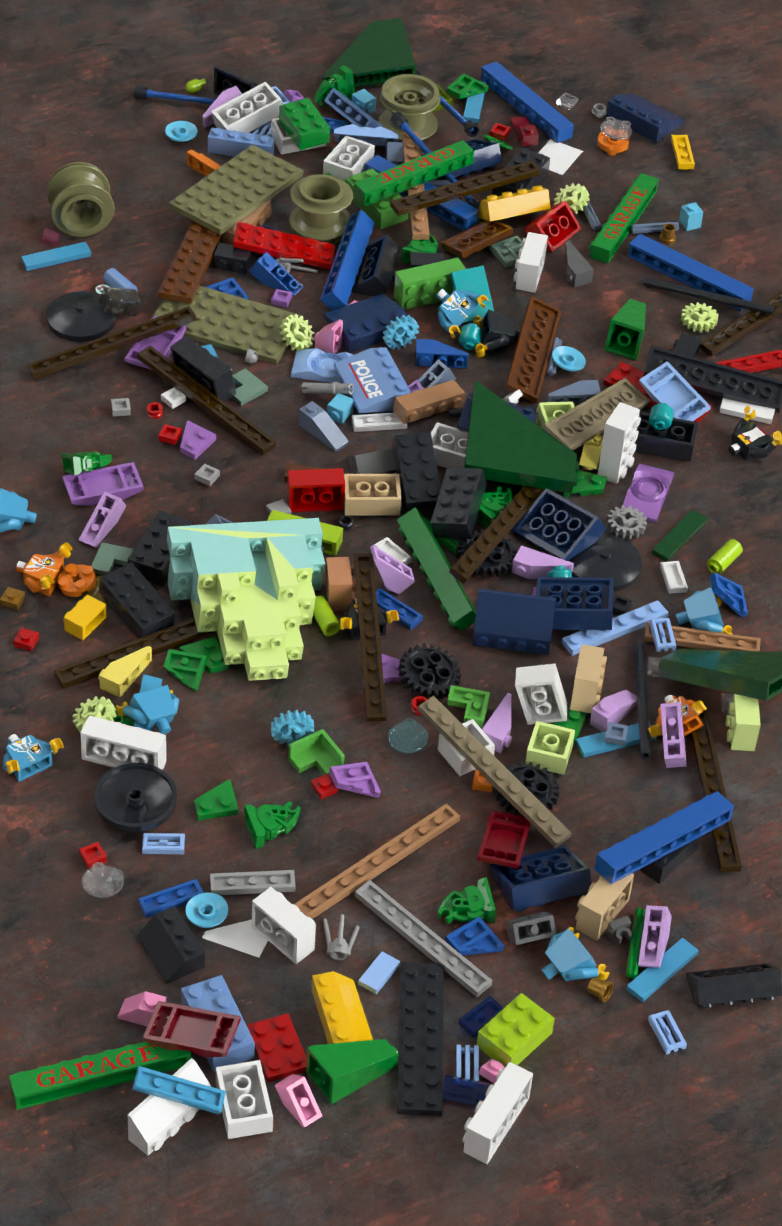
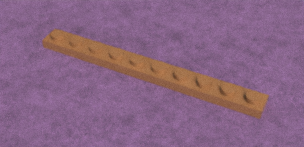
(418, 218)
(377, 862)

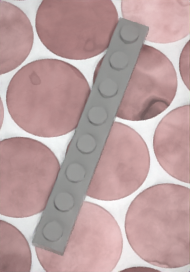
(423, 938)

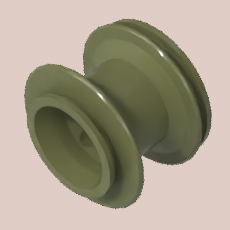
(415, 99)
(69, 195)
(320, 208)

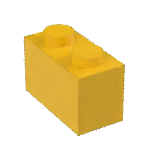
(84, 617)

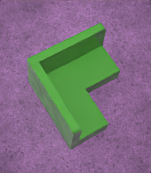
(473, 700)
(313, 751)

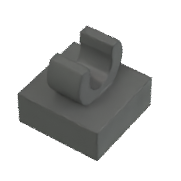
(619, 928)

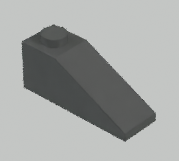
(577, 268)

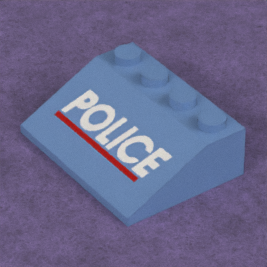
(374, 379)

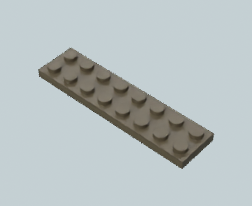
(589, 417)

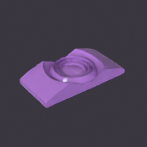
(160, 342)
(89, 486)
(648, 490)

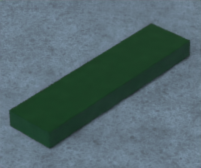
(679, 535)

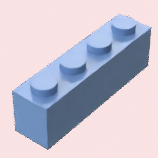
(350, 110)
(233, 142)

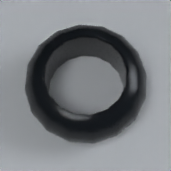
(345, 518)

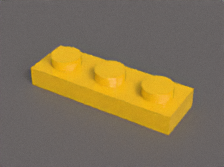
(682, 152)

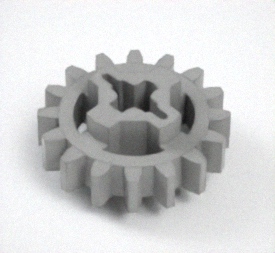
(626, 522)

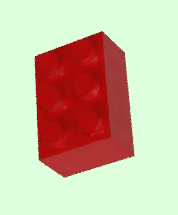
(316, 490)

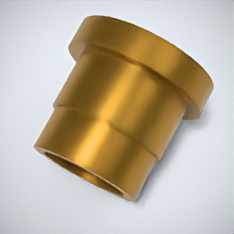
(668, 234)
(600, 989)

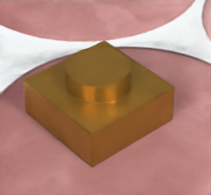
(12, 598)

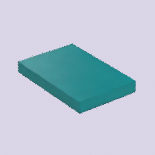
(474, 281)

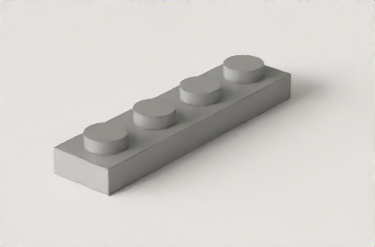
(252, 882)

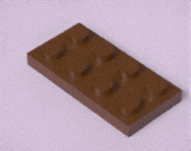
(476, 238)

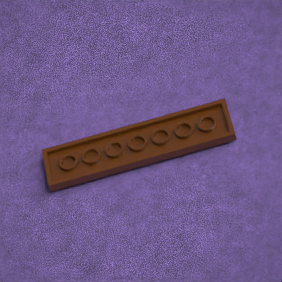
(190, 264)
(533, 349)

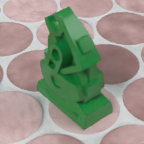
(341, 82)
(422, 246)
(84, 461)
(492, 505)
(269, 821)
(469, 904)

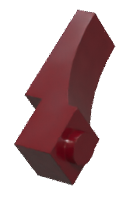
(524, 132)

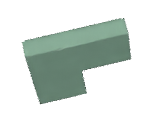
(506, 250)
(249, 387)
(108, 556)

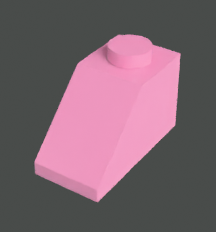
(330, 337)
(140, 1007)
(298, 1099)

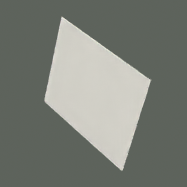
(560, 156)
(238, 937)

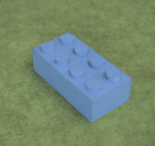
(215, 996)

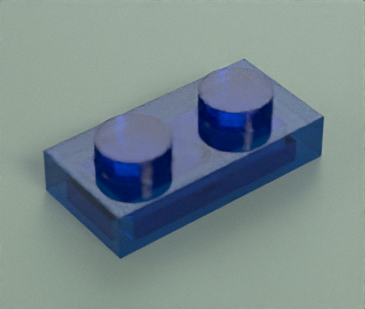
(480, 1016)
(464, 1090)

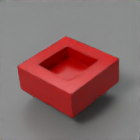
(500, 131)
(169, 434)
(26, 639)
(324, 786)
(92, 854)

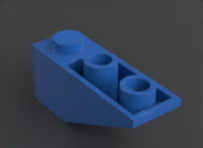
(272, 274)
(430, 351)

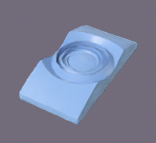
(375, 136)
(317, 365)
(669, 387)

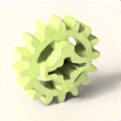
(575, 197)
(699, 317)
(297, 332)
(96, 708)

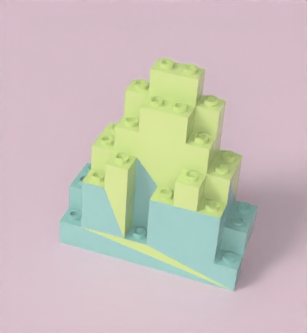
(250, 587)

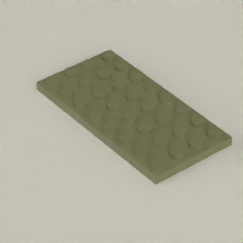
(236, 189)
(233, 323)

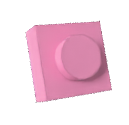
(491, 1069)

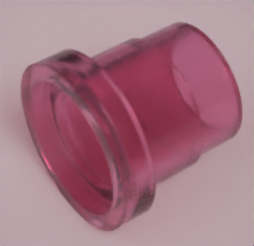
(50, 236)

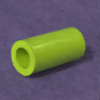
(724, 556)
(325, 616)

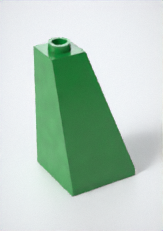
(627, 330)
(348, 1066)

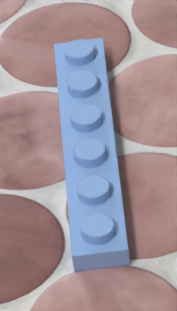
(621, 626)

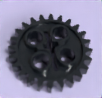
(499, 559)
(429, 671)
(537, 781)

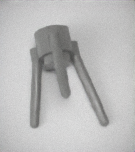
(287, 266)
(339, 948)

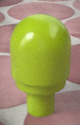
(195, 85)

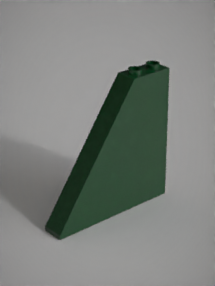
(377, 54)
(514, 447)
(737, 672)

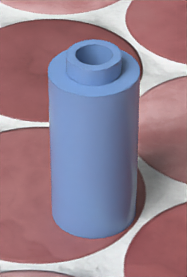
(117, 280)

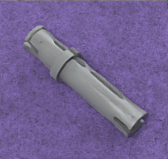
(328, 388)

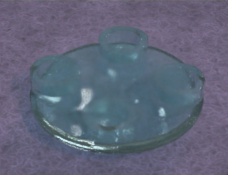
(408, 736)

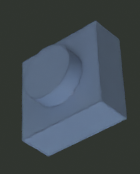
(616, 734)

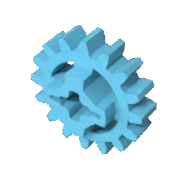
(399, 332)
(292, 727)

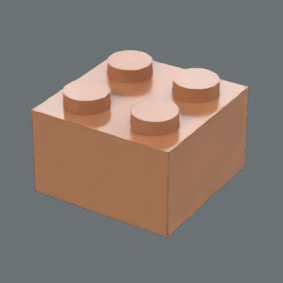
(339, 583)

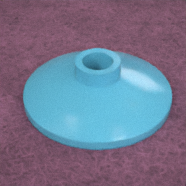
(181, 131)
(568, 358)
(207, 910)

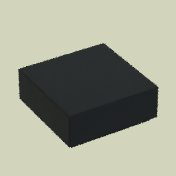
(621, 605)

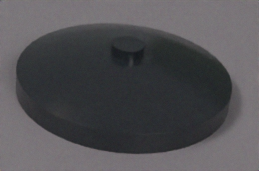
(79, 317)
(609, 558)
(135, 797)

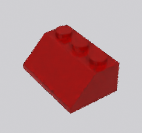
(557, 224)

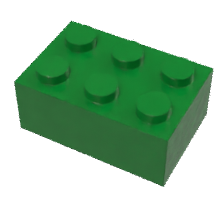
(304, 123)

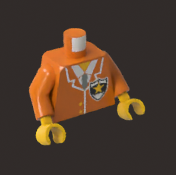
(43, 570)
(690, 714)

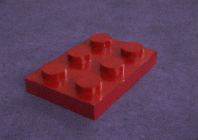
(278, 1047)

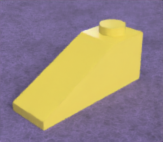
(591, 453)
(123, 672)

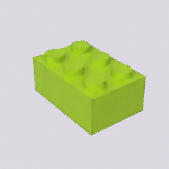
(515, 1031)

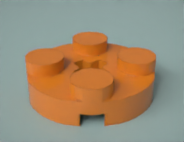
(612, 145)
(74, 572)

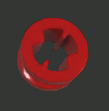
(155, 414)
(417, 701)

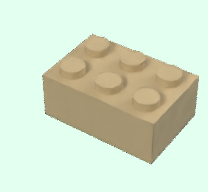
(372, 494)
(588, 678)
(602, 905)

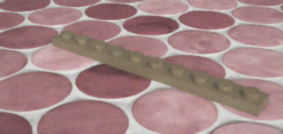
(494, 772)

